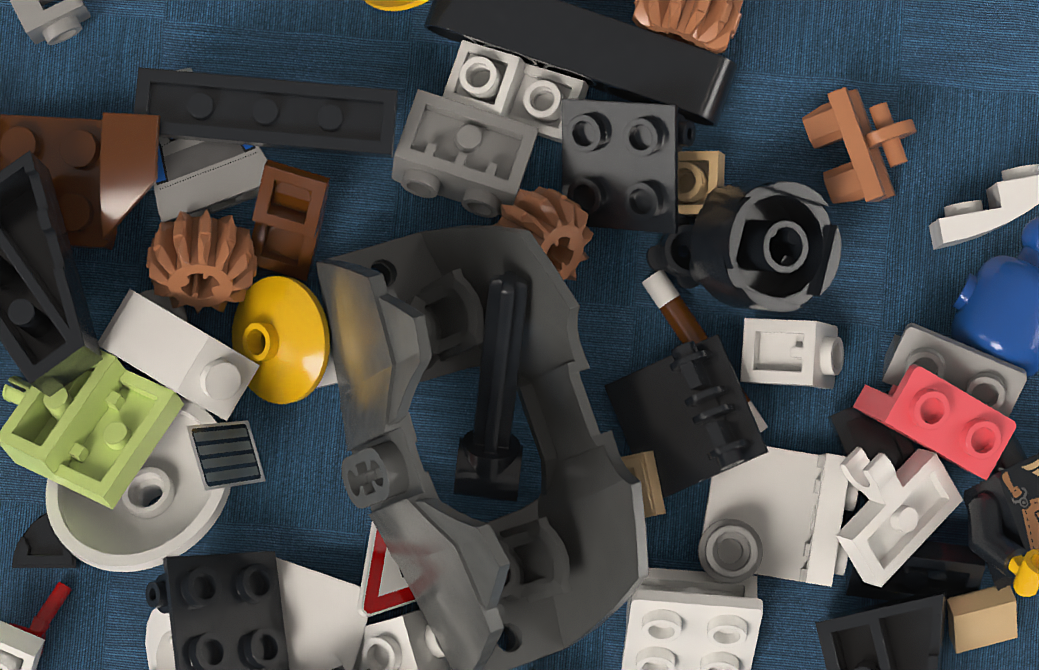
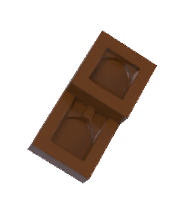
(288, 219)

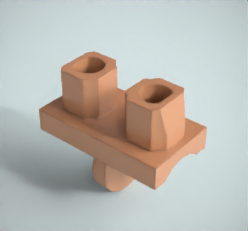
(847, 120)

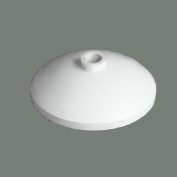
(138, 534)

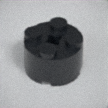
(764, 245)

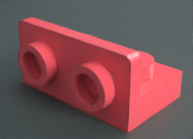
(941, 420)

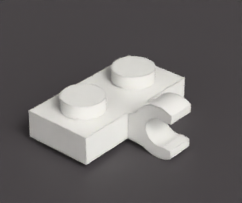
(900, 511)

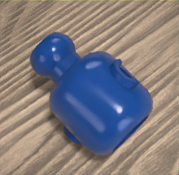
(1002, 306)

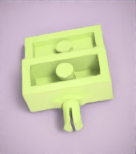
(91, 430)

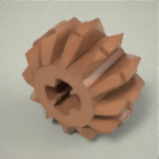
(693, 22)
(555, 224)
(201, 261)

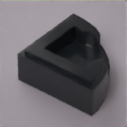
(42, 548)

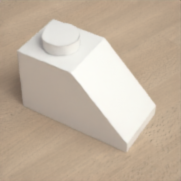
(178, 355)

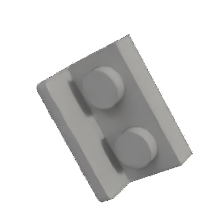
(462, 154)
(965, 367)

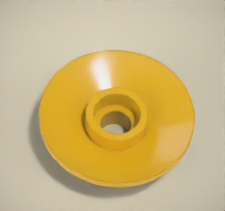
(286, 335)

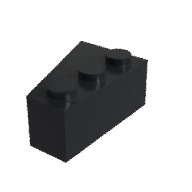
(41, 292)
(886, 635)

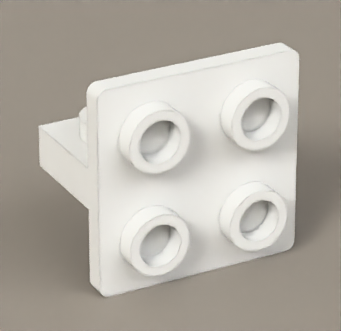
(691, 623)

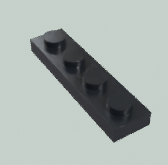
(269, 112)

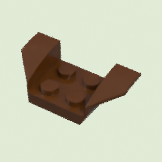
(94, 165)

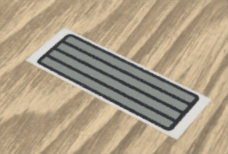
(225, 454)

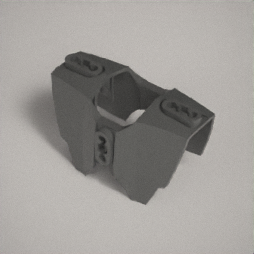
(535, 572)

